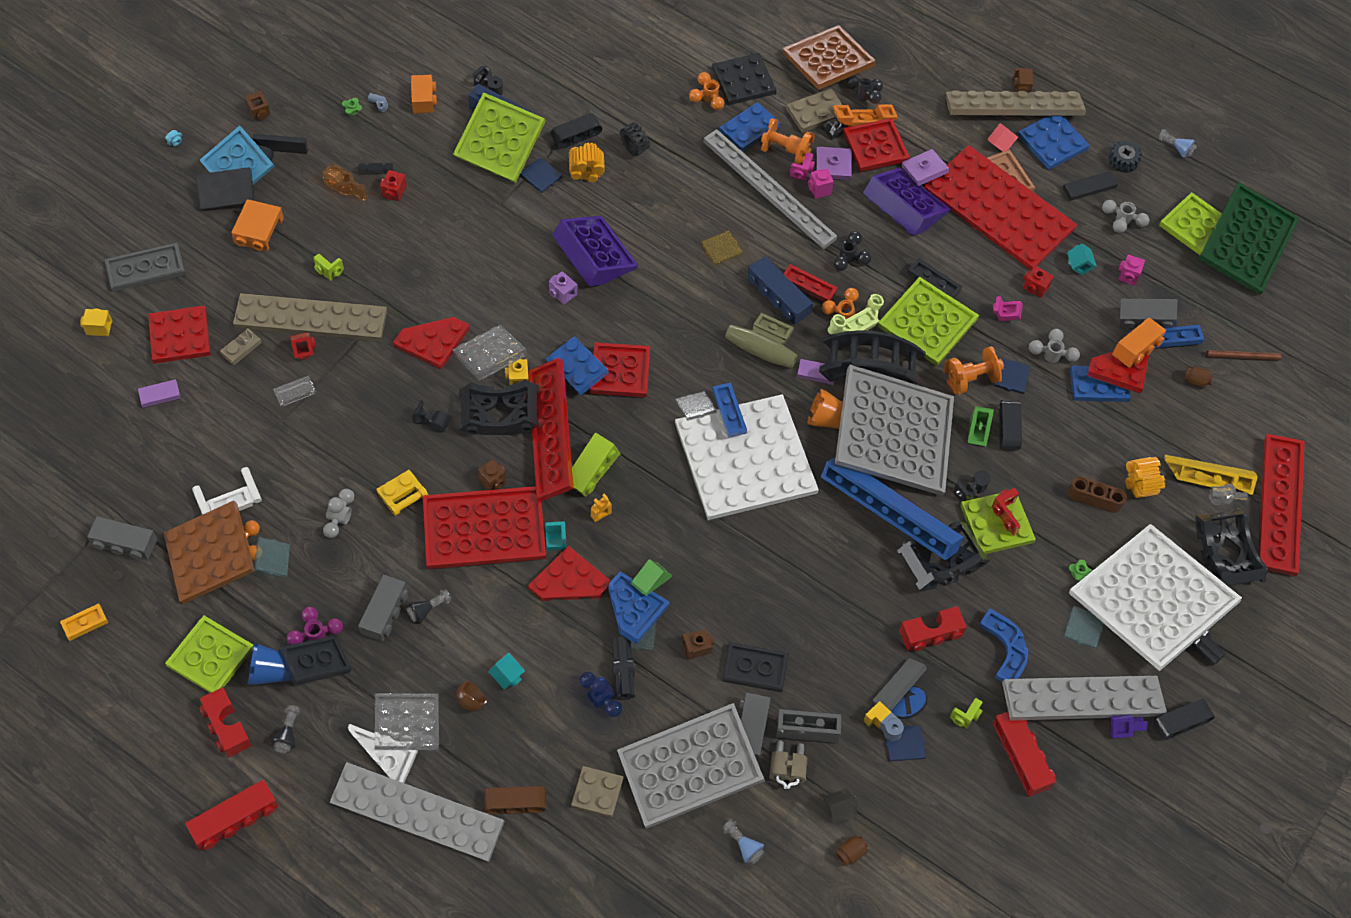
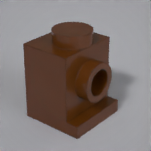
(1023, 79)
(259, 109)
(693, 648)

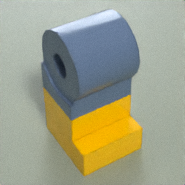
(885, 721)

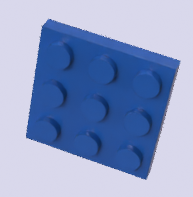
(1053, 140)

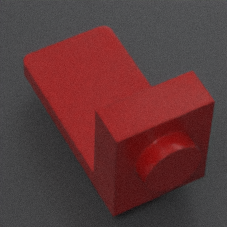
(1000, 509)

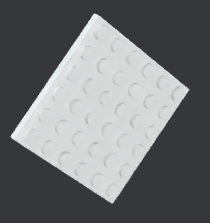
(749, 468)
(1155, 596)

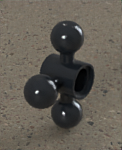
(864, 87)
(849, 253)

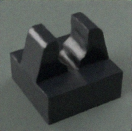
(833, 128)

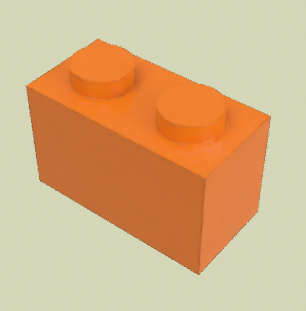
(422, 93)

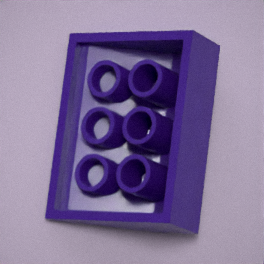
(905, 200)
(594, 249)

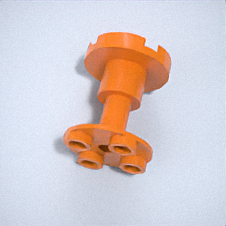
(793, 144)
(965, 373)

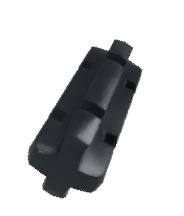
(374, 167)

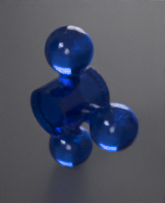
(601, 693)

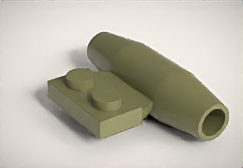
(765, 340)

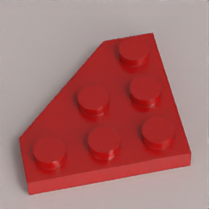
(433, 340)
(1113, 371)
(569, 579)

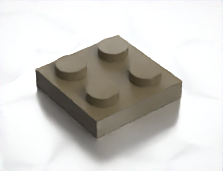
(597, 792)

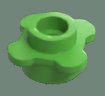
(352, 106)
(1078, 575)

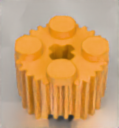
(586, 162)
(1144, 477)

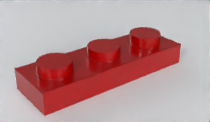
(810, 284)

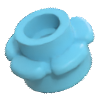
(173, 138)

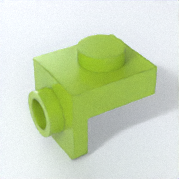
(329, 270)
(964, 719)

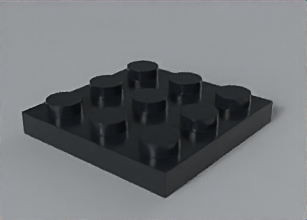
(744, 78)

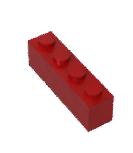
(1024, 754)
(232, 815)

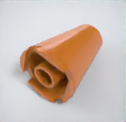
(825, 411)

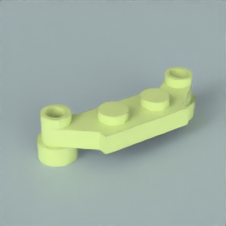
(861, 321)

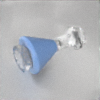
(1184, 146)
(750, 849)

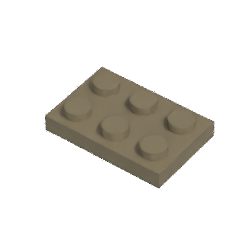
(813, 110)

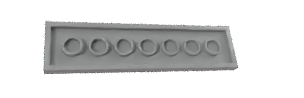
(1083, 697)
(417, 811)

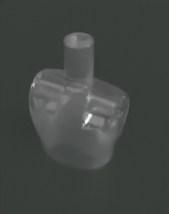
(1225, 495)

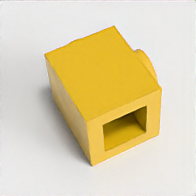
(96, 322)

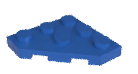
(634, 610)

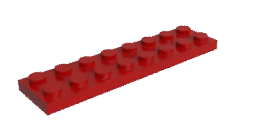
(552, 436)
(1281, 504)

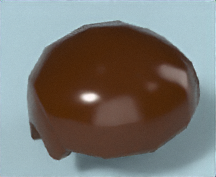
(470, 696)

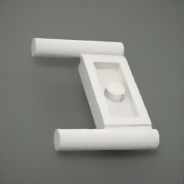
(243, 497)

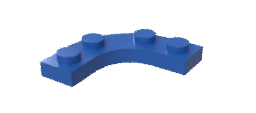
(1013, 641)

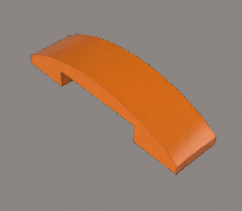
(859, 117)

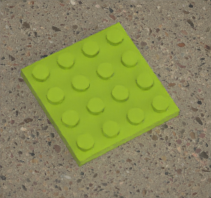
(499, 137)
(928, 320)

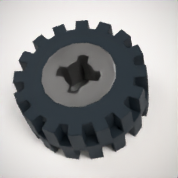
(1125, 156)

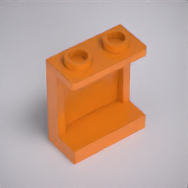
(256, 225)

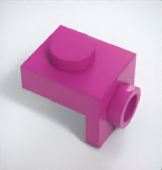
(802, 171)
(1007, 310)

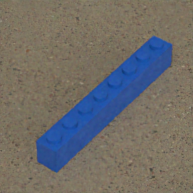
(894, 509)

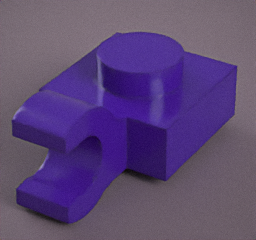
(1124, 725)

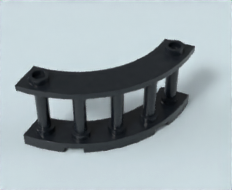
(838, 369)

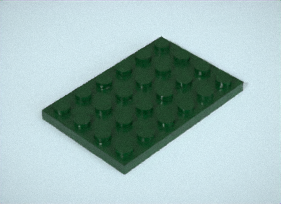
(1249, 238)

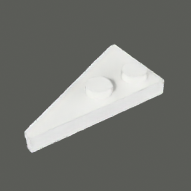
(393, 762)

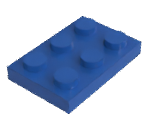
(747, 127)
(580, 365)
(1092, 389)

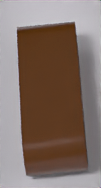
(1105, 492)
(515, 800)

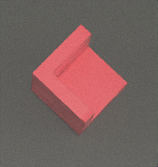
(1002, 138)

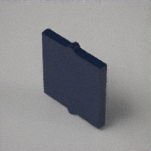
(541, 175)
(1014, 376)
(908, 747)

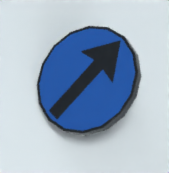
(911, 704)

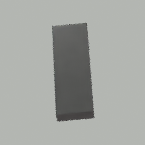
(900, 683)

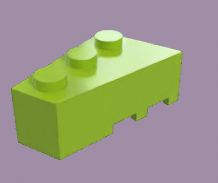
(593, 464)

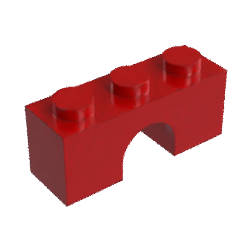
(918, 636)
(231, 737)

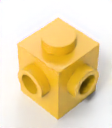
(517, 371)

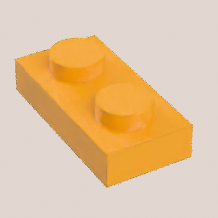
(84, 622)

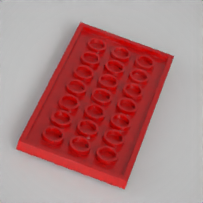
(1001, 208)

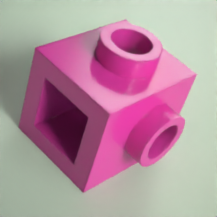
(821, 183)
(1130, 269)

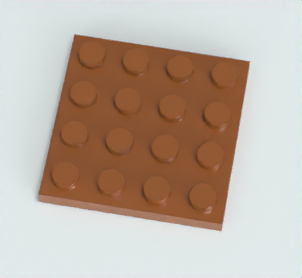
(829, 57)
(208, 552)

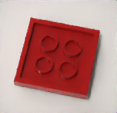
(876, 144)
(179, 334)
(627, 369)

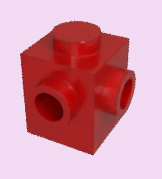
(393, 185)
(1037, 281)
(303, 345)

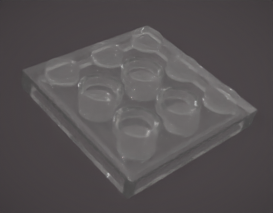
(490, 352)
(406, 721)

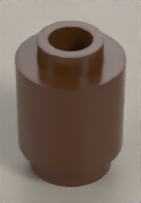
(1198, 376)
(852, 850)

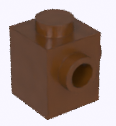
(492, 475)

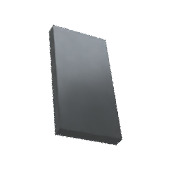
(144, 267)

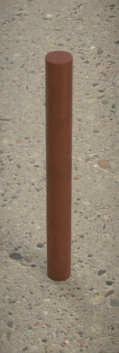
(1243, 355)

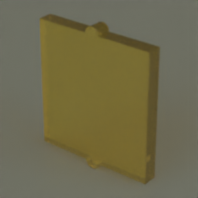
(722, 247)

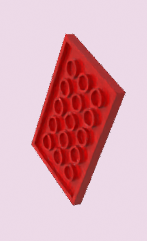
(483, 527)

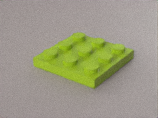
(1191, 222)
(989, 528)
(209, 655)

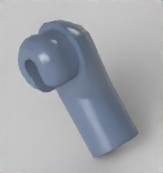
(380, 101)

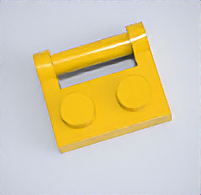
(399, 488)

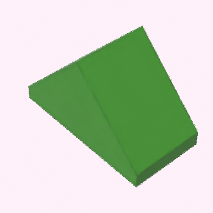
(980, 425)
(650, 577)

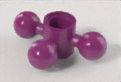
(310, 616)

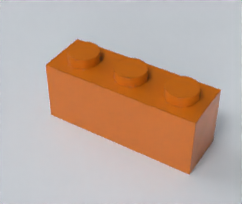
(1139, 342)

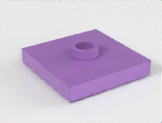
(835, 160)
(925, 167)

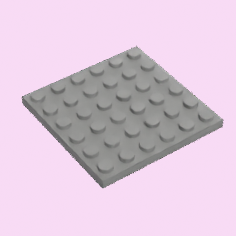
(895, 430)

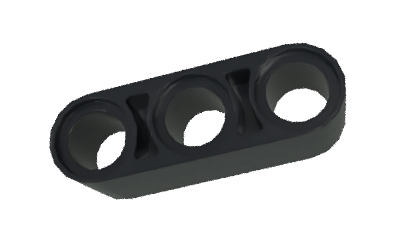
(576, 131)
(1010, 425)
(1184, 719)

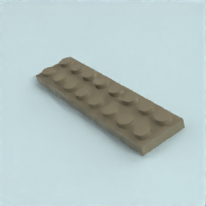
(1015, 103)
(310, 316)

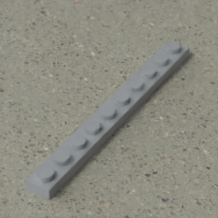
(770, 189)

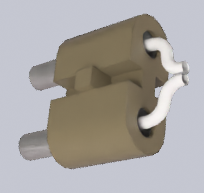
(788, 766)

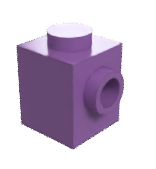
(562, 288)

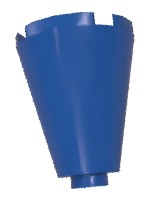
(267, 666)

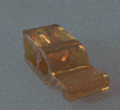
(343, 181)

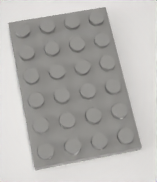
(690, 765)

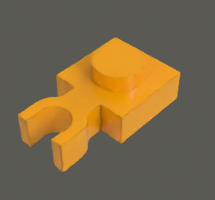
(601, 508)

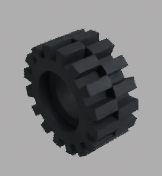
(634, 139)

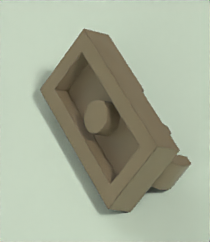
(240, 346)

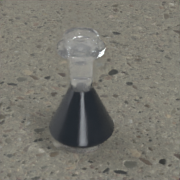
(419, 610)
(284, 739)

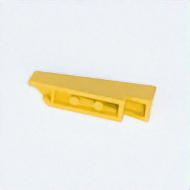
(1211, 474)

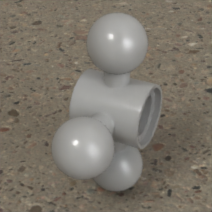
(1124, 215)
(1055, 344)
(338, 512)

